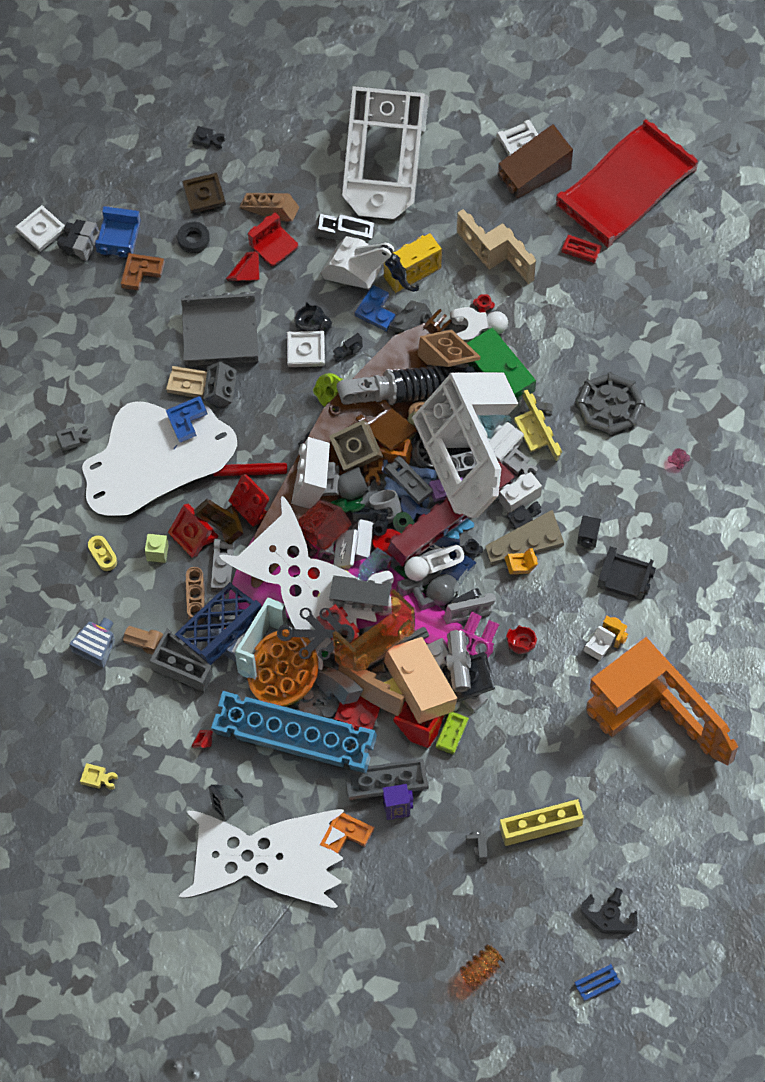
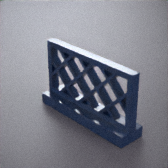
(229, 631)

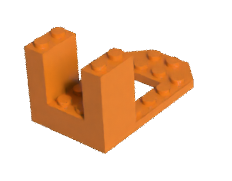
(639, 682)

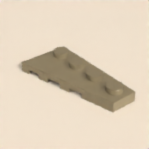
(538, 534)

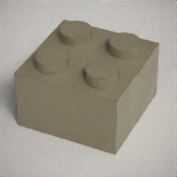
(356, 446)

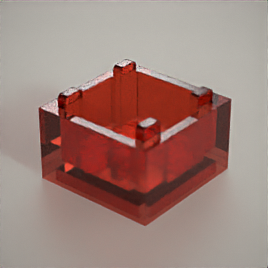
(323, 524)

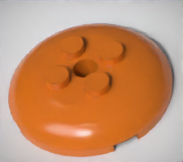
(271, 660)

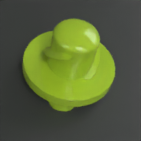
(325, 388)

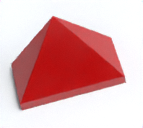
(246, 268)

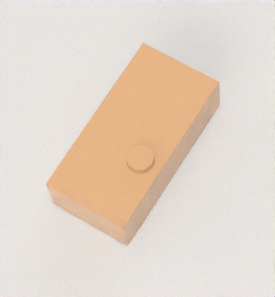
(420, 680)

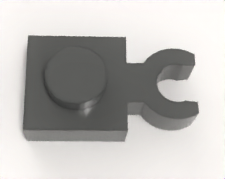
(70, 438)

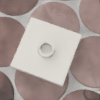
(40, 228)
(305, 349)

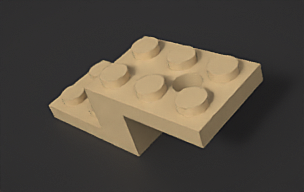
(496, 246)

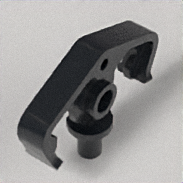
(608, 917)

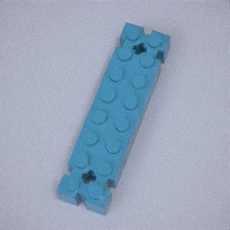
(294, 732)

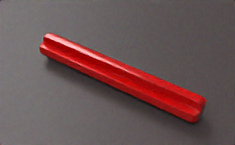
(252, 469)

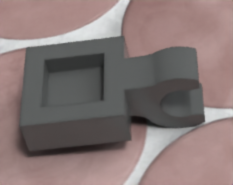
(544, 407)

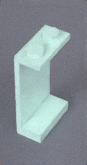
(270, 615)

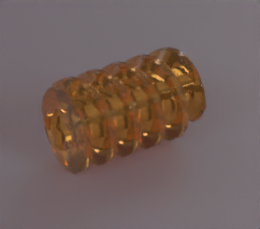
(480, 966)

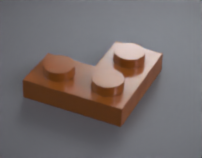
(138, 266)

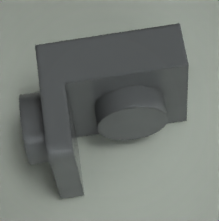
(480, 846)

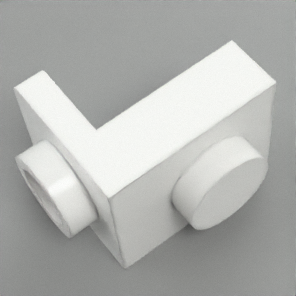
(599, 643)

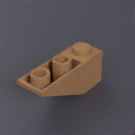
(269, 203)

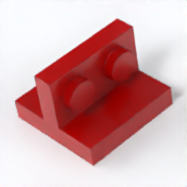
(191, 531)

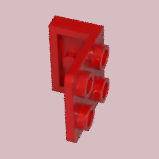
(271, 240)
(249, 500)

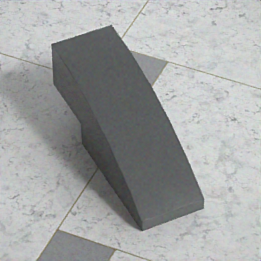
(343, 226)
(338, 684)

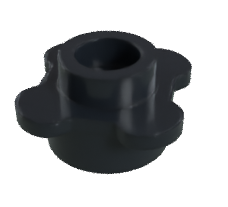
(472, 543)

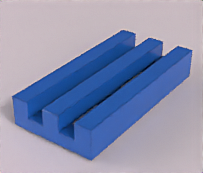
(609, 968)

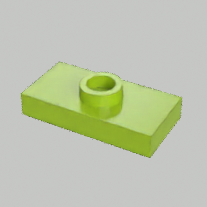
(452, 732)

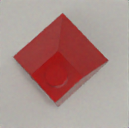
(418, 733)

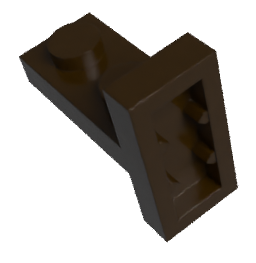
(222, 519)

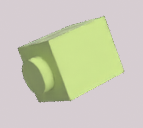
(156, 548)

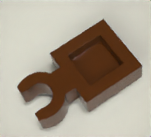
(372, 471)

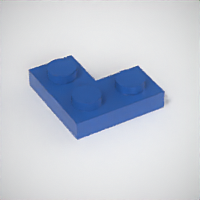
(372, 311)
(183, 414)

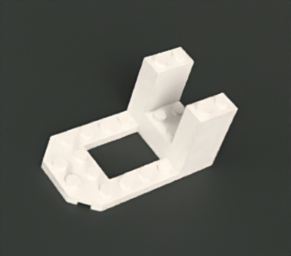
(392, 110)
(452, 421)

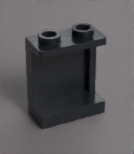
(626, 575)

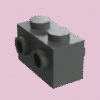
(220, 384)

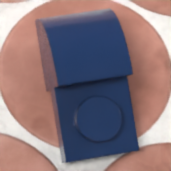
(412, 508)
(461, 569)

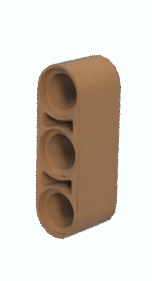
(192, 588)

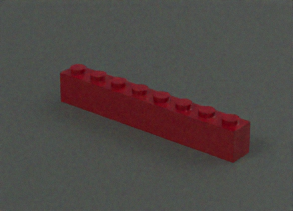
(433, 526)

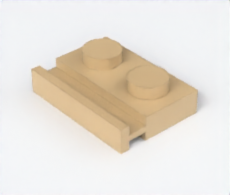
(187, 382)

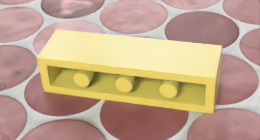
(541, 822)

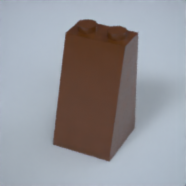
(536, 162)

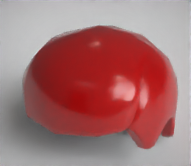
(521, 639)

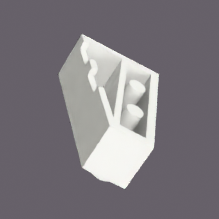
(311, 473)

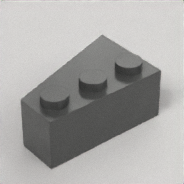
(360, 593)
(180, 663)

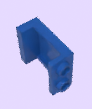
(118, 231)

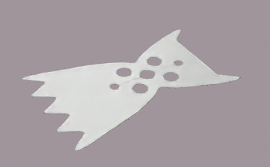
(257, 559)
(297, 875)

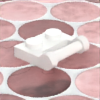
(514, 143)

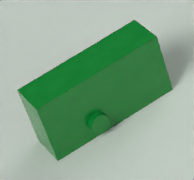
(499, 358)

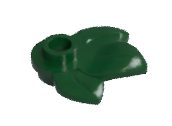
(350, 505)

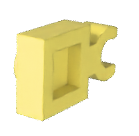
(95, 776)

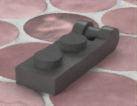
(409, 480)

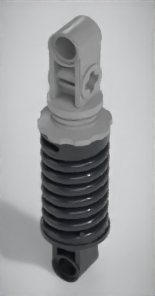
(397, 385)

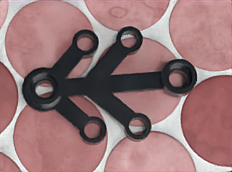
(319, 634)

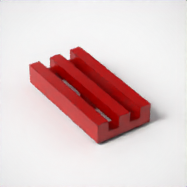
(580, 251)

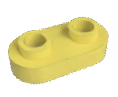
(103, 554)

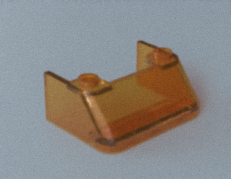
(378, 639)

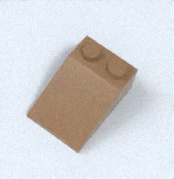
(445, 349)

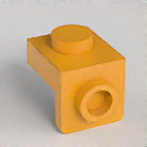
(522, 562)
(618, 628)

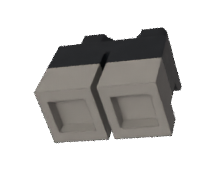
(80, 238)

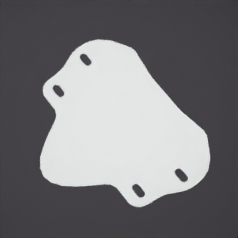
(143, 460)

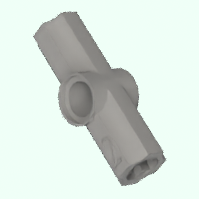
(458, 661)

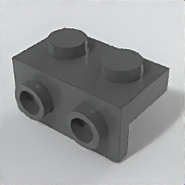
(410, 317)

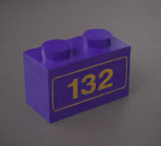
(397, 801)

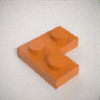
(352, 828)

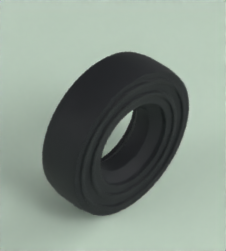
(191, 227)

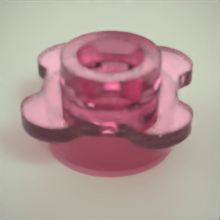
(679, 453)

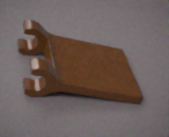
(389, 427)

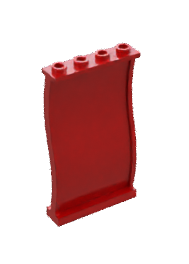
(627, 183)

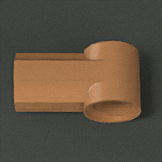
(143, 639)

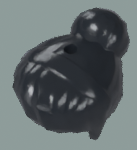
(312, 319)

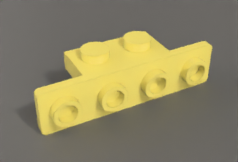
(534, 429)

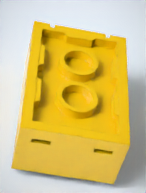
(418, 259)

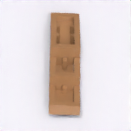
(376, 690)

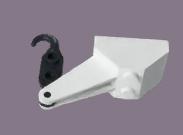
(359, 264)

